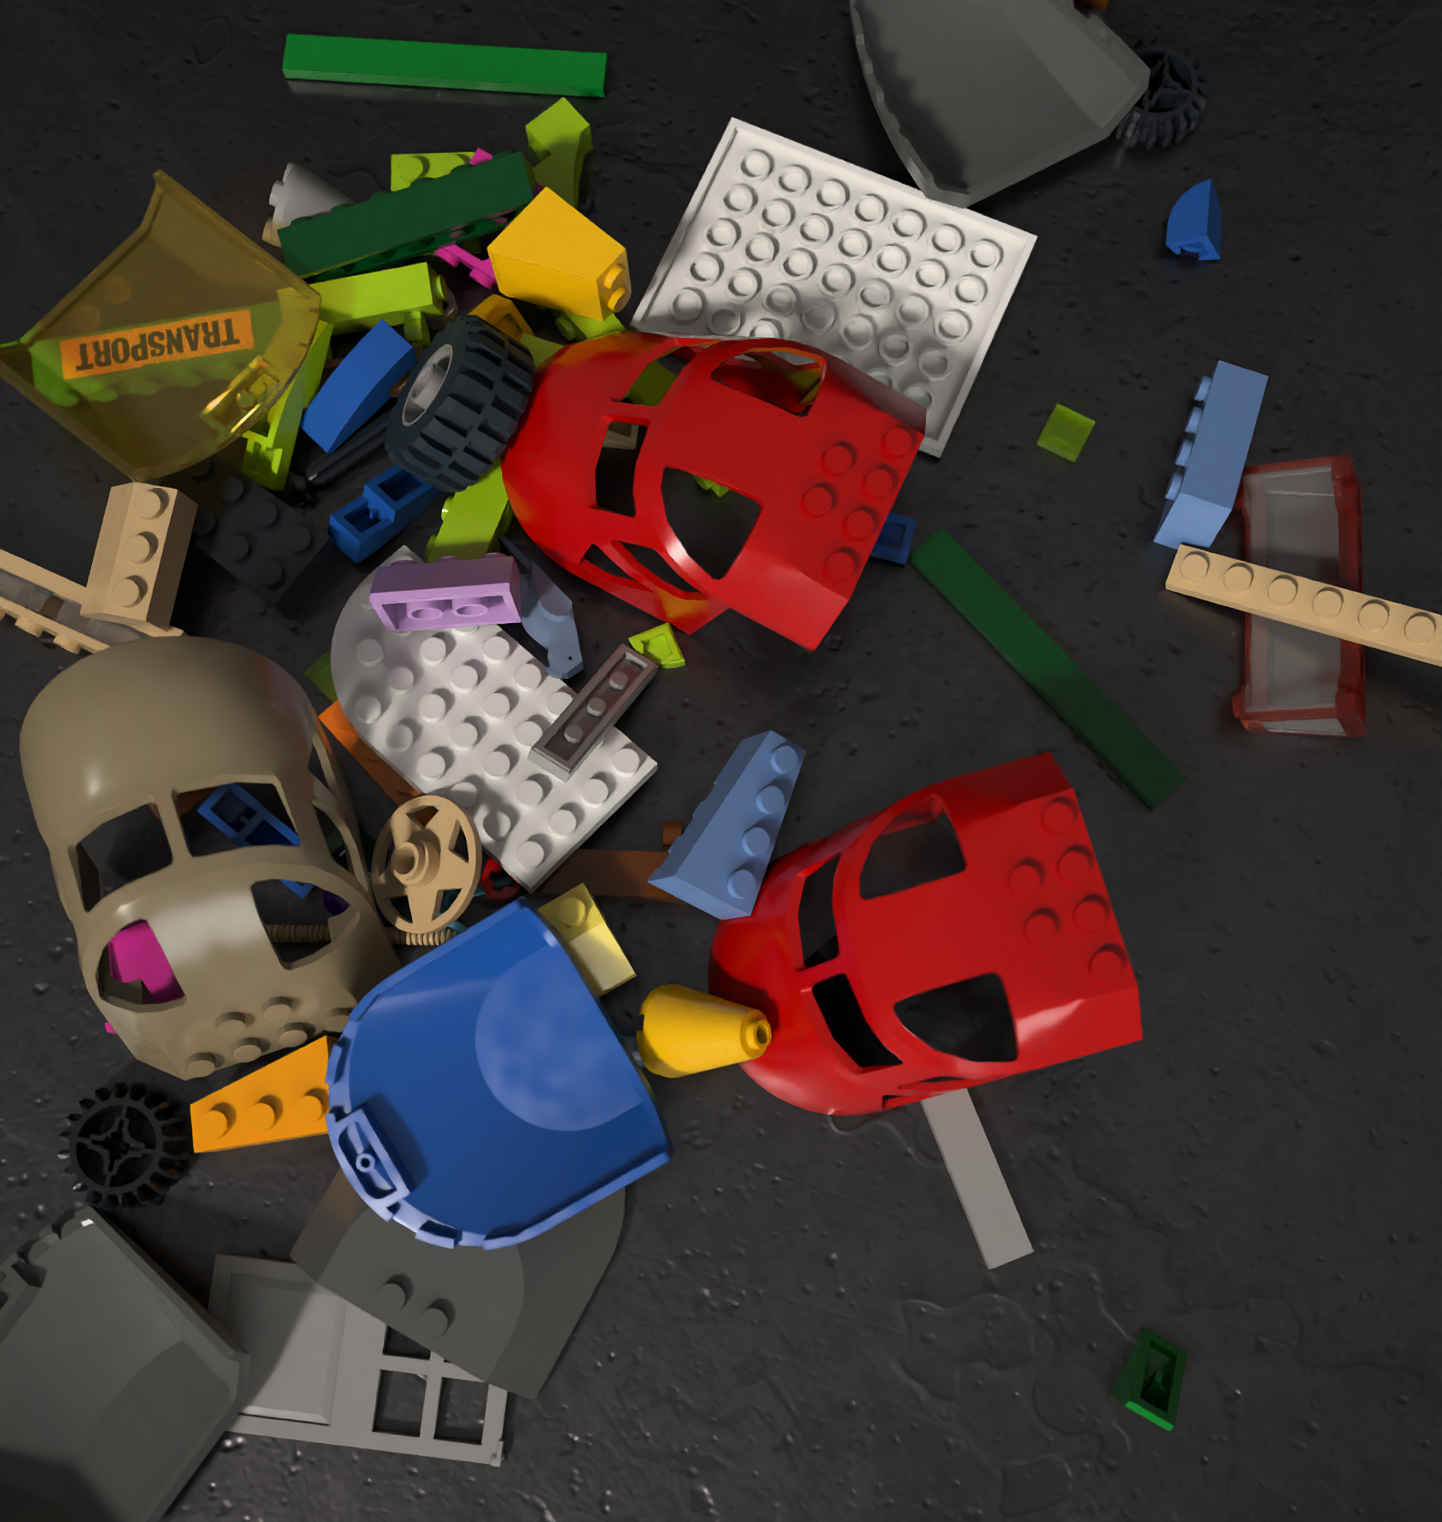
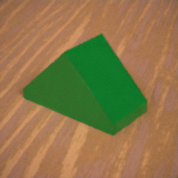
(1152, 1379)

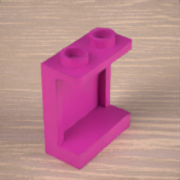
(140, 955)

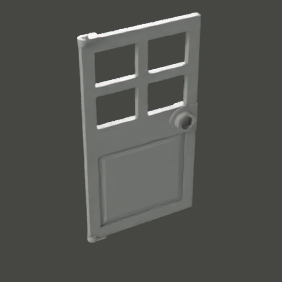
(323, 1363)

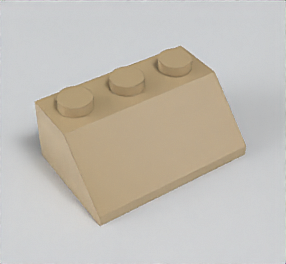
(139, 556)

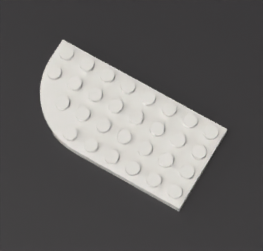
(459, 723)

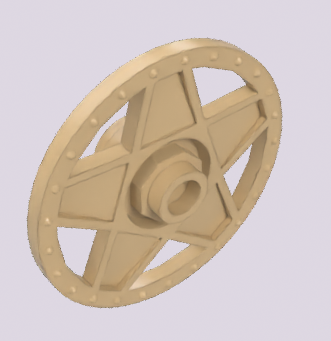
(426, 864)

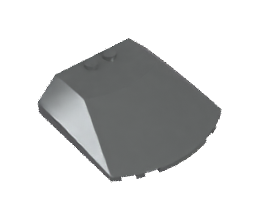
(105, 1379)

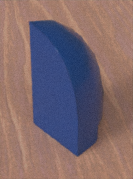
(1196, 222)

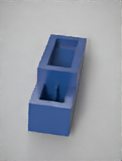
(358, 387)
(380, 513)
(250, 823)

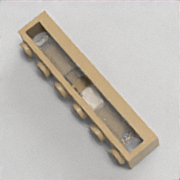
(53, 605)

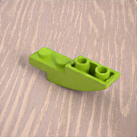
(274, 435)

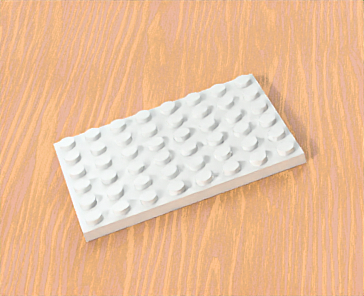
(840, 263)

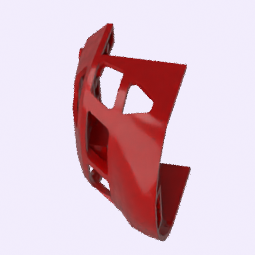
(816, 477)
(1019, 909)

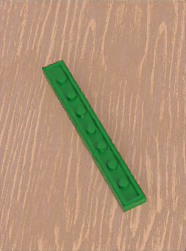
(445, 65)

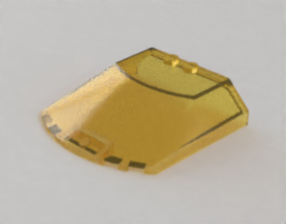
(168, 341)

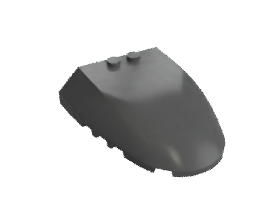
(991, 87)

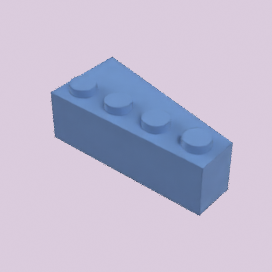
(1211, 457)
(734, 831)

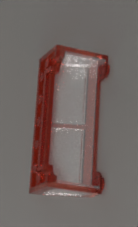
(1310, 525)

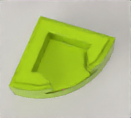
(658, 646)

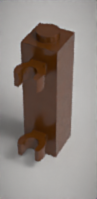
(614, 873)

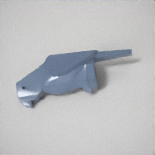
(547, 616)

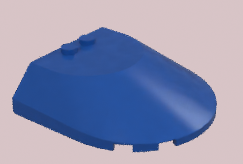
(489, 1090)

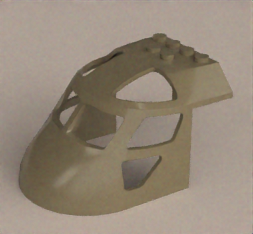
(176, 720)

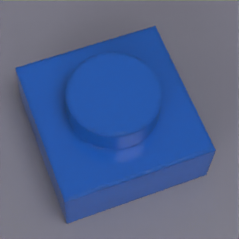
(895, 538)

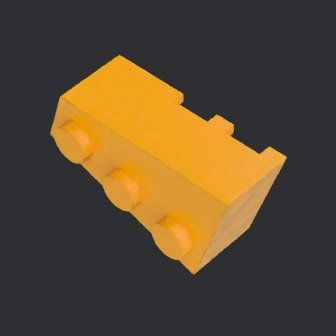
(268, 1105)

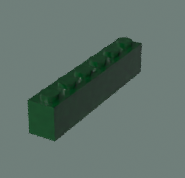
(410, 220)

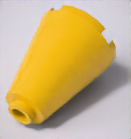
(697, 1032)

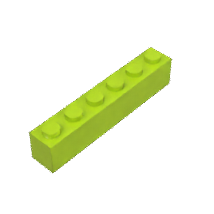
(481, 512)

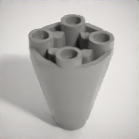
(299, 196)

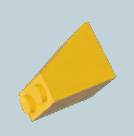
(561, 260)

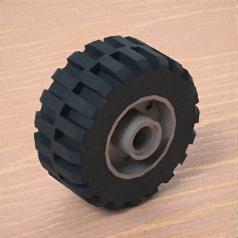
(460, 404)

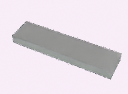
(592, 713)
(976, 1177)

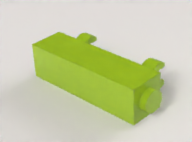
(396, 295)

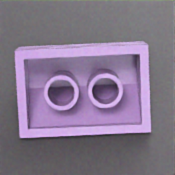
(447, 593)

